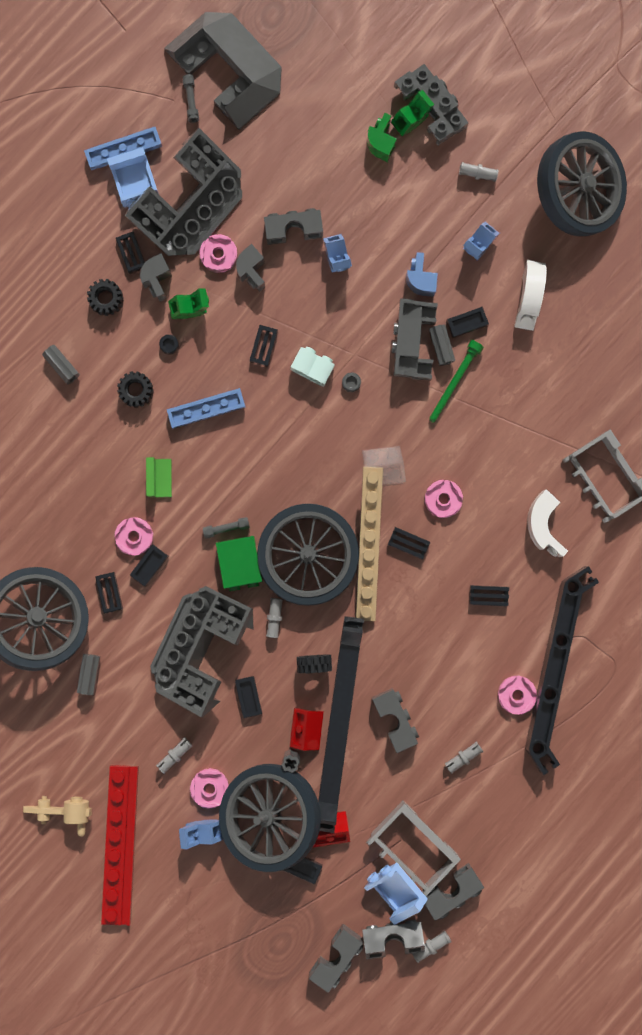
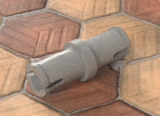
(478, 171)
(274, 617)
(174, 755)
(464, 757)
(432, 946)

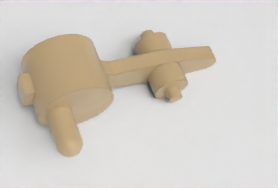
(74, 811)

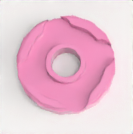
(221, 264)
(432, 498)
(145, 536)
(528, 698)
(200, 780)

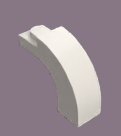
(532, 295)
(538, 524)

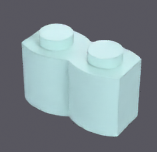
(312, 366)

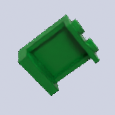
(239, 563)

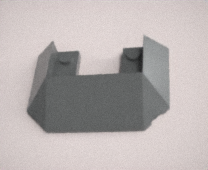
(257, 70)
(204, 209)
(186, 643)

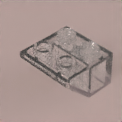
(391, 461)

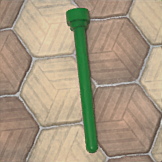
(474, 349)

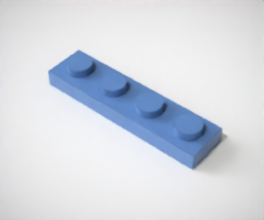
(98, 155)
(206, 408)

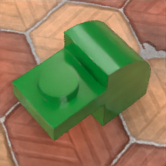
(413, 114)
(379, 142)
(189, 305)

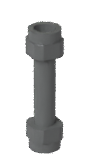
(192, 112)
(241, 524)

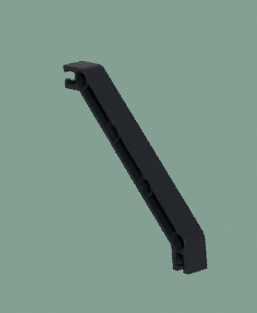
(555, 667)
(339, 722)

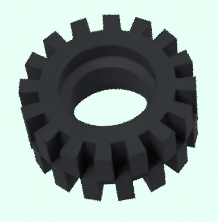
(99, 287)
(135, 378)
(314, 663)

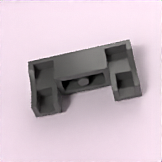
(444, 112)
(408, 335)

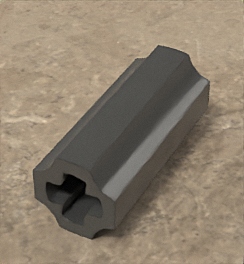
(442, 345)
(60, 364)
(88, 674)
(288, 765)

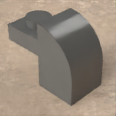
(246, 266)
(152, 272)

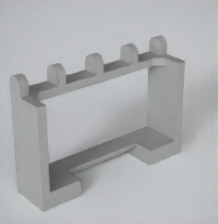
(612, 445)
(453, 857)

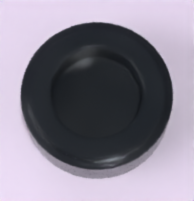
(169, 344)

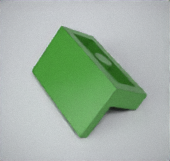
(158, 477)

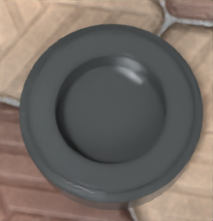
(351, 382)

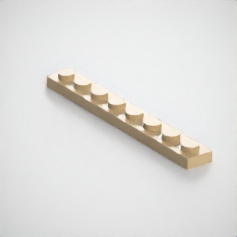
(369, 543)

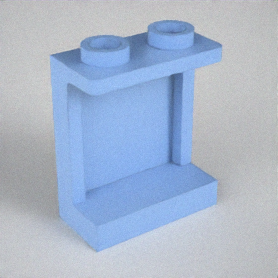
(131, 175)
(397, 891)

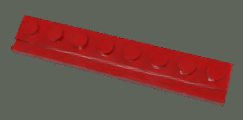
(120, 845)

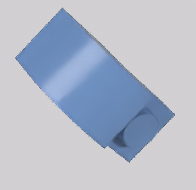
(481, 240)
(337, 253)
(418, 281)
(200, 833)

